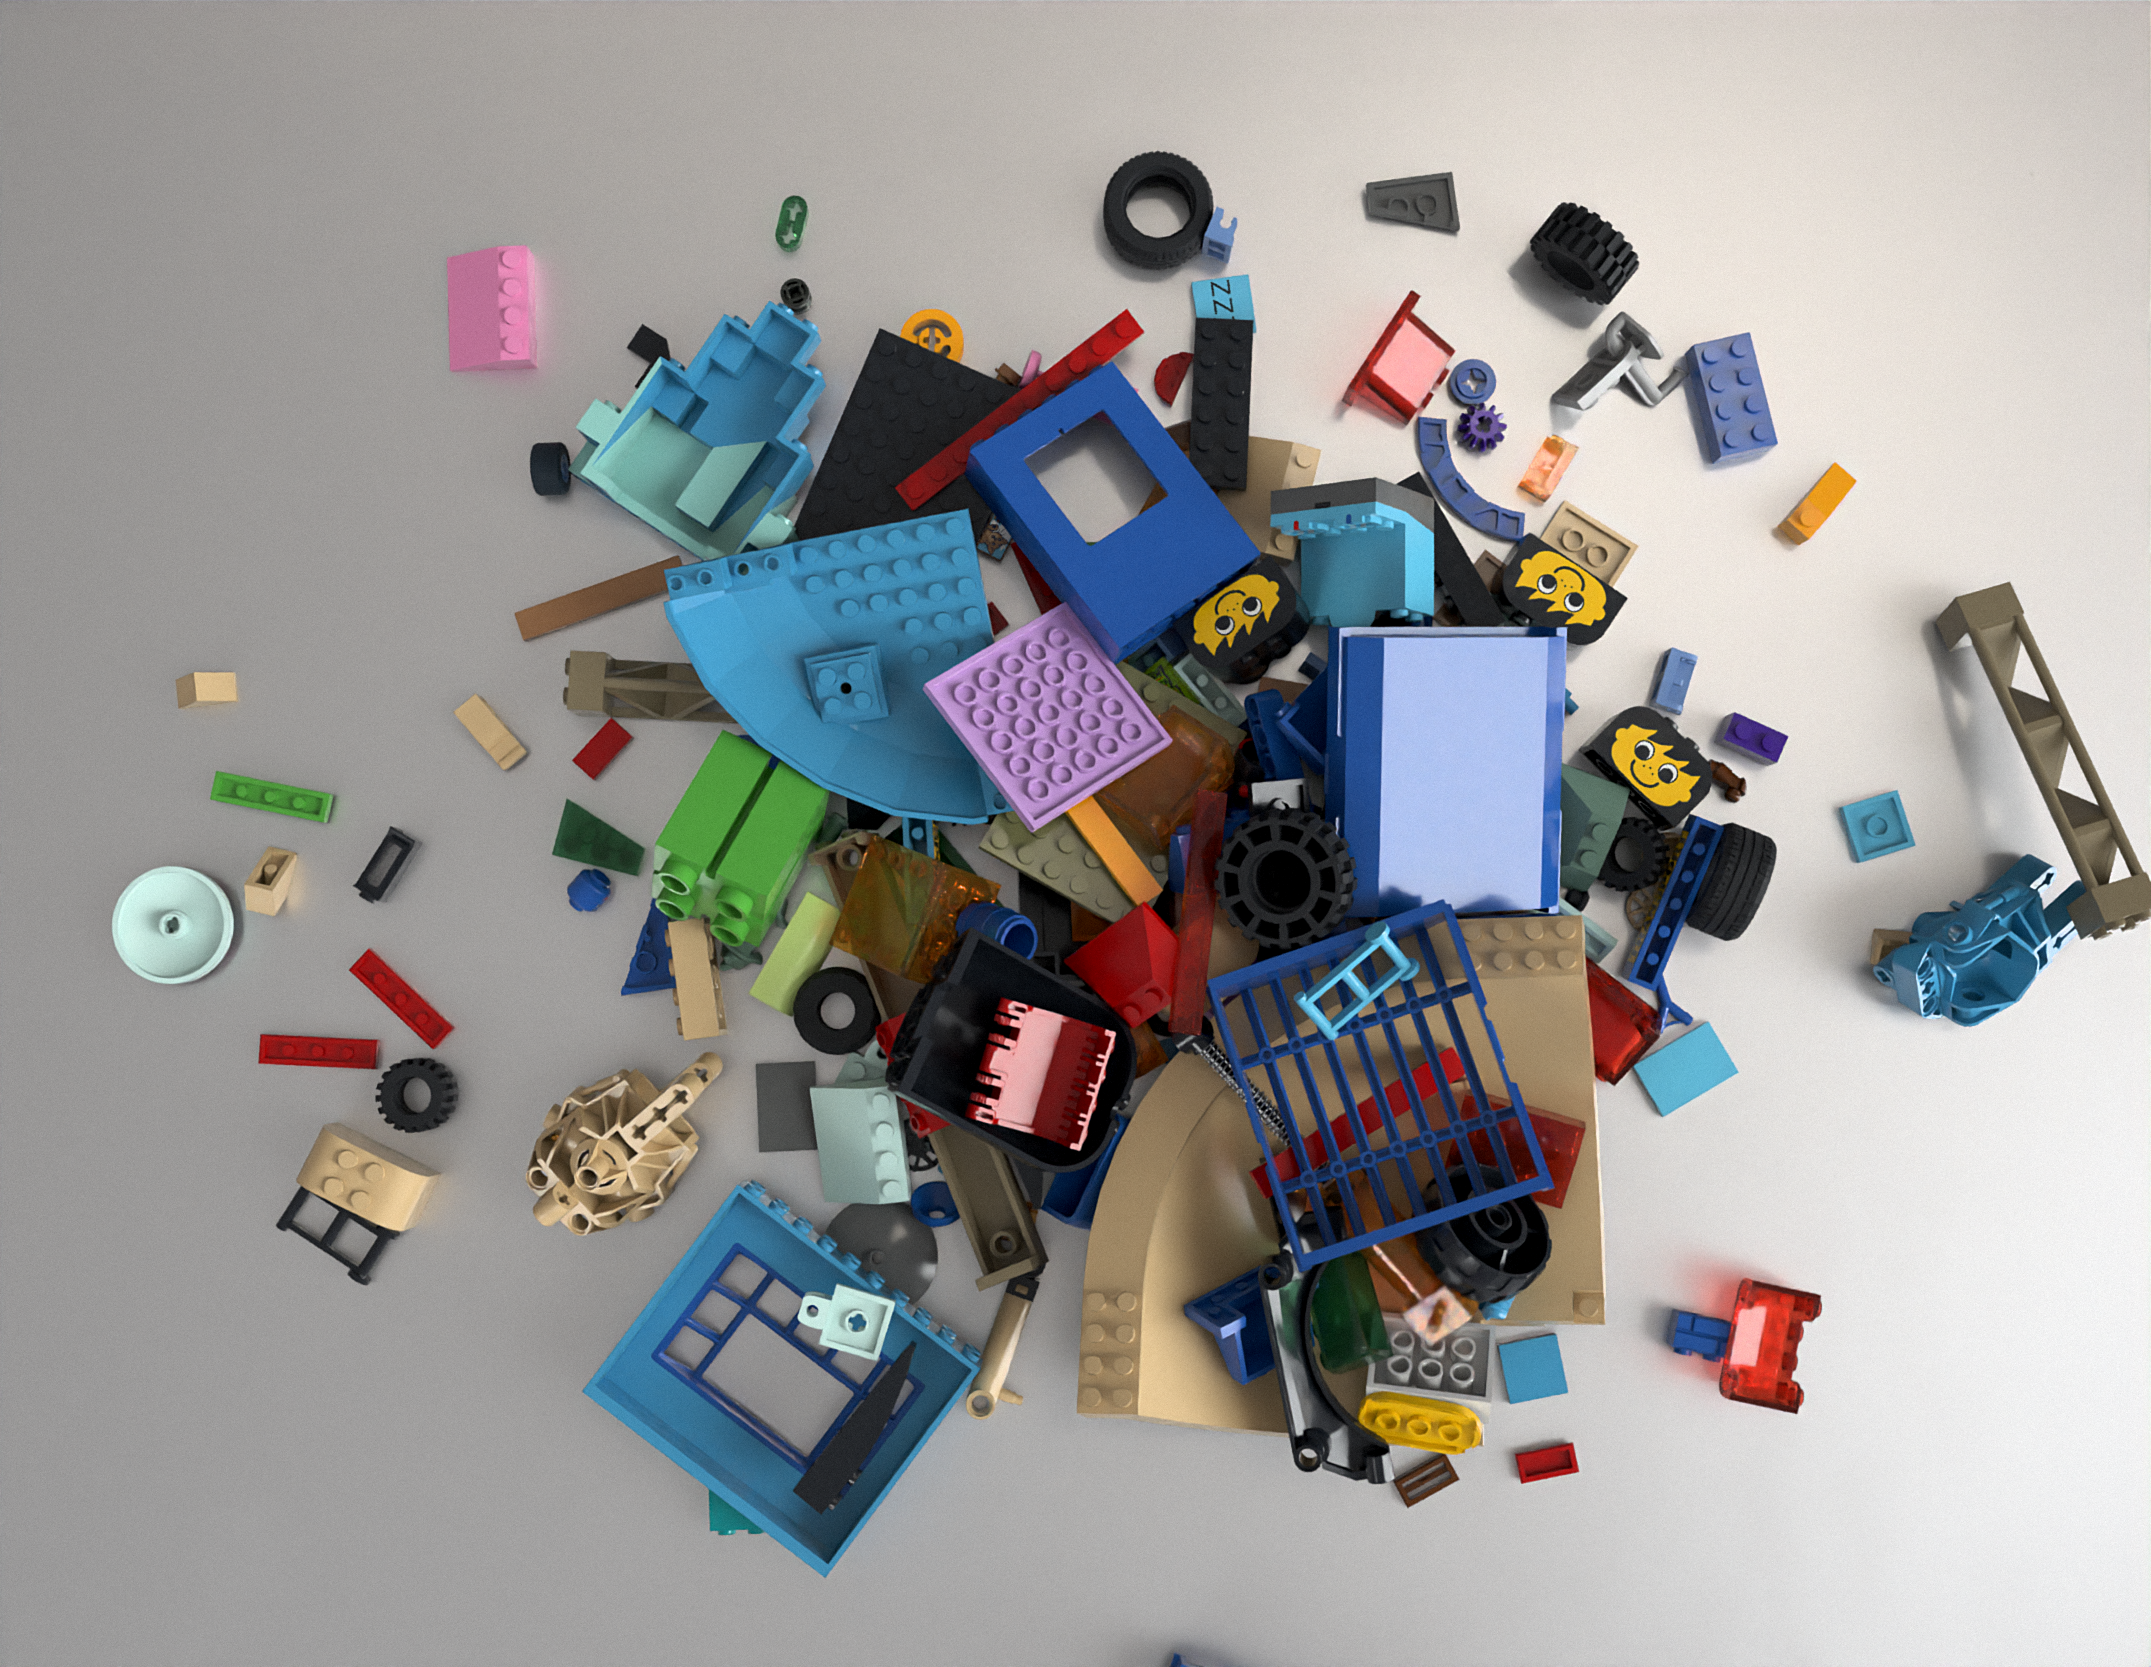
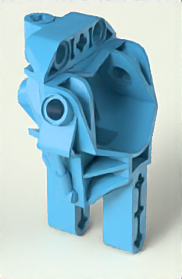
(1985, 951)

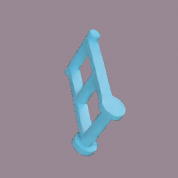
(1404, 970)

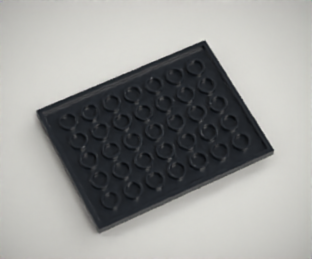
(895, 422)

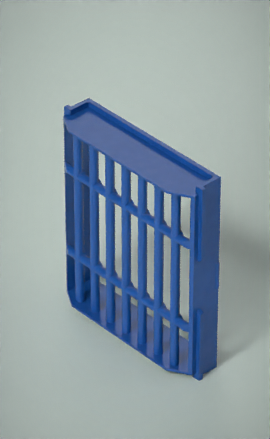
(1330, 952)

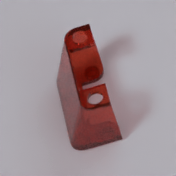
(1765, 1344)

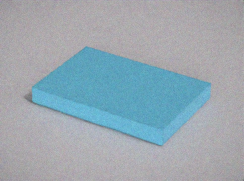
(1684, 1069)

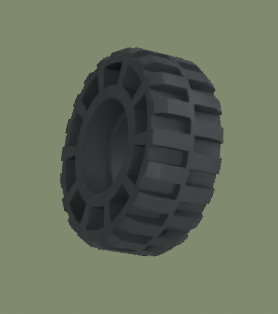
(1248, 901)

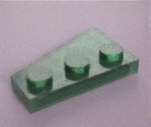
(595, 842)

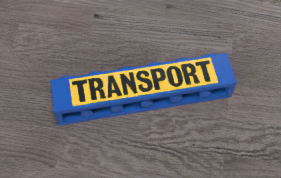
(1672, 902)

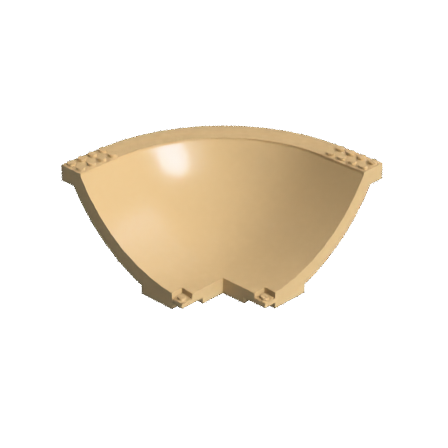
(1189, 1218)

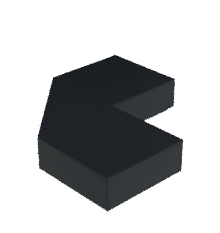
(649, 347)

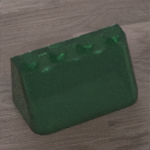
(1348, 1316)

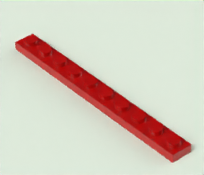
(1076, 365)

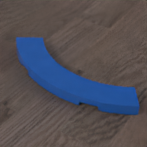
(1455, 490)

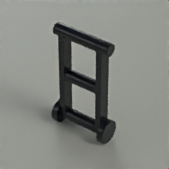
(357, 1271)

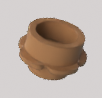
(1007, 375)

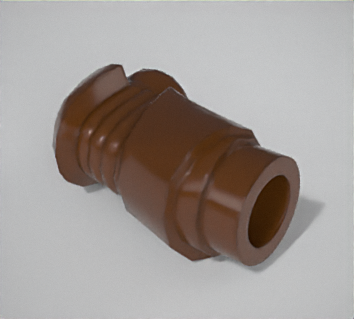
(1724, 778)

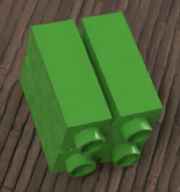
(737, 841)

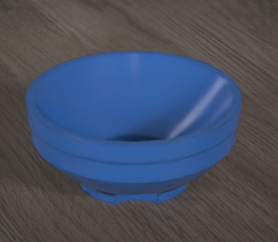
(931, 1198)

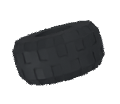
(810, 1021)

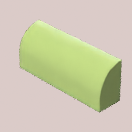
(797, 954)

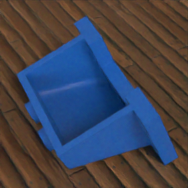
(1238, 1324)

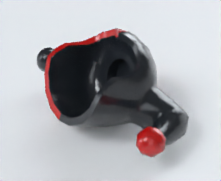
(1246, 770)

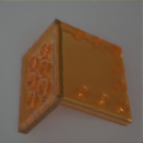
(906, 909)

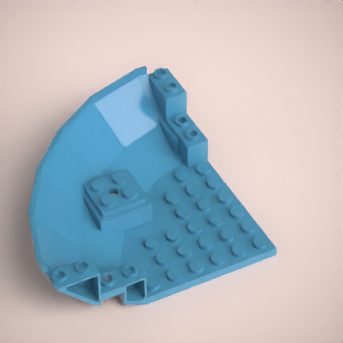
(856, 609)

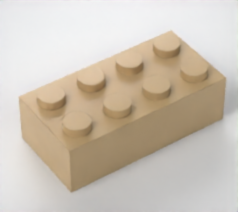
(696, 978)

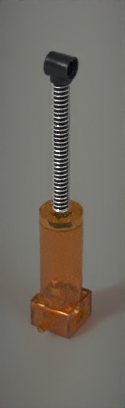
(1430, 1306)

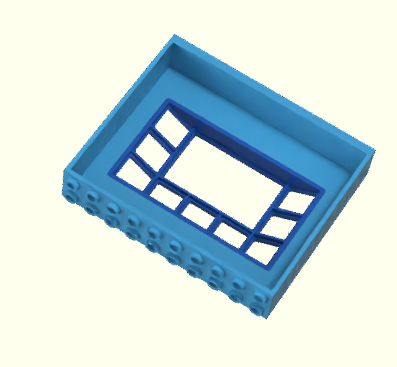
(726, 1443)

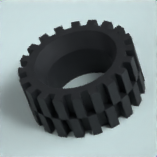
(1584, 253)

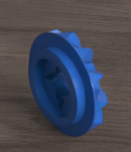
(1480, 371)

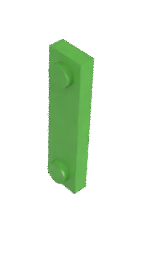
(271, 797)

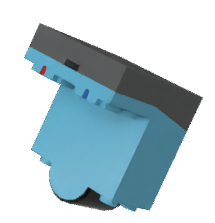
(1361, 551)

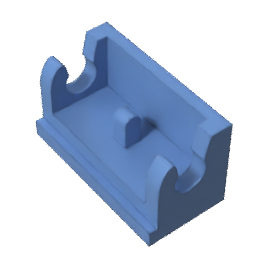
(1219, 240)
(1673, 681)

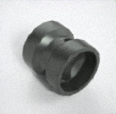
(798, 301)

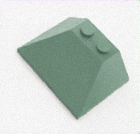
(1590, 820)

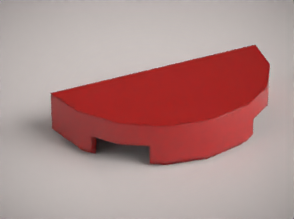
(1170, 376)

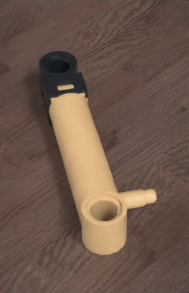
(1003, 1343)

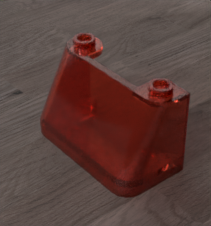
(1620, 1024)

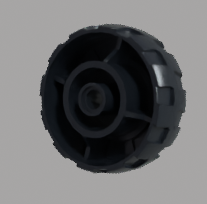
(1489, 1251)

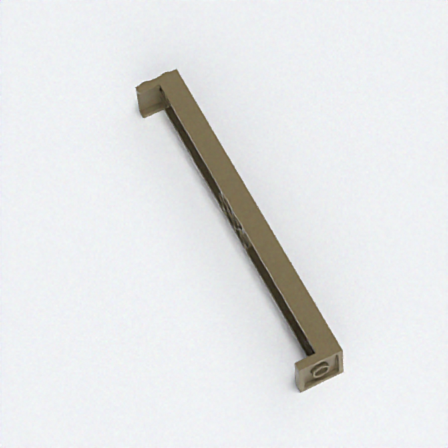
(974, 1171)

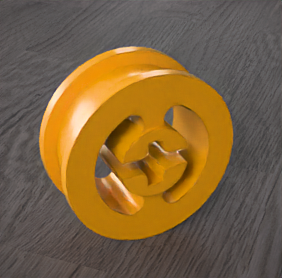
(936, 317)

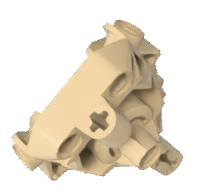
(638, 1131)

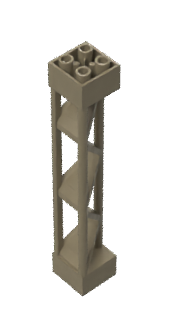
(652, 687)
(2092, 833)

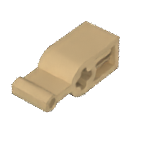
(490, 731)

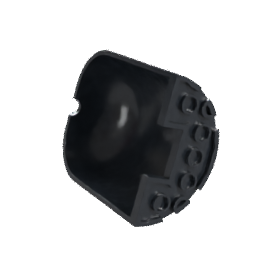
(948, 1031)

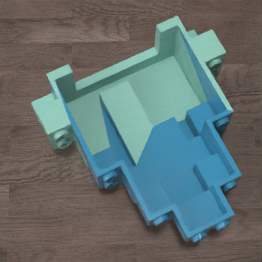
(715, 446)

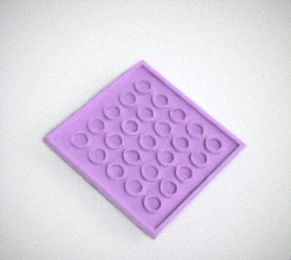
(1047, 716)

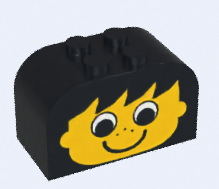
(1550, 590)
(1246, 624)
(1652, 760)

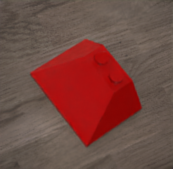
(1130, 965)

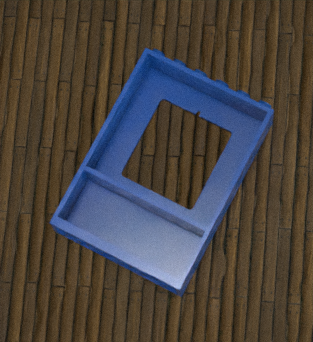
(1144, 571)

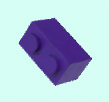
(1751, 739)

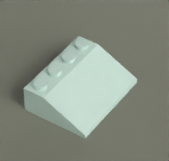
(861, 1143)

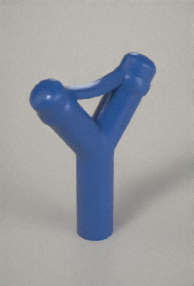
(1667, 1006)

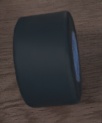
(550, 468)

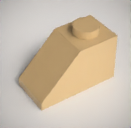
(270, 881)

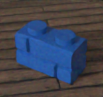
(1698, 1334)

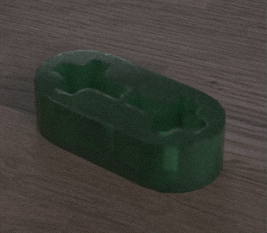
(785, 222)

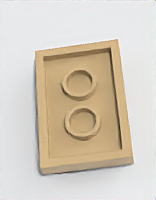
(1589, 543)

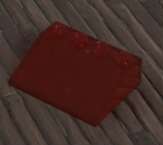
(1557, 1136)

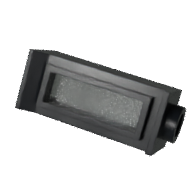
(387, 866)

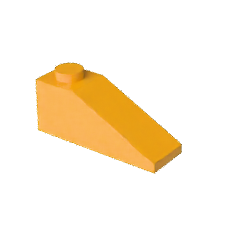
(1817, 504)

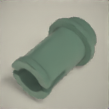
(833, 828)

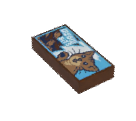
(994, 540)

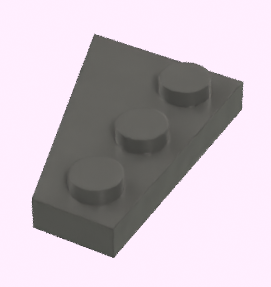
(1416, 199)

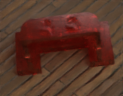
(1402, 365)

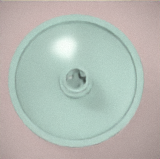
(172, 925)

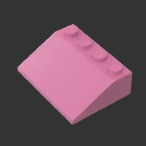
(492, 309)

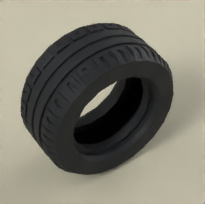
(1164, 170)
(1733, 883)

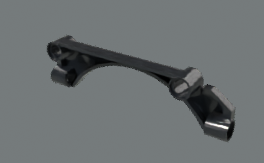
(1310, 1408)

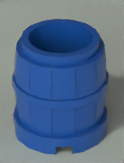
(1001, 925)

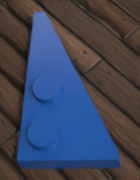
(650, 963)

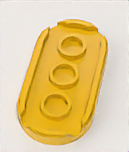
(1420, 1422)

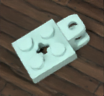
(864, 1067)
(834, 1317)

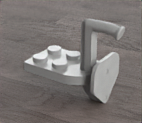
(1615, 360)

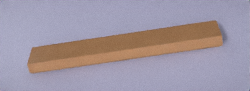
(595, 600)

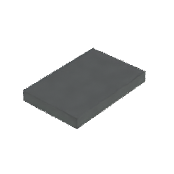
(785, 1106)

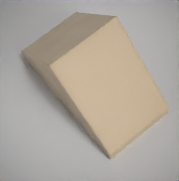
(206, 689)

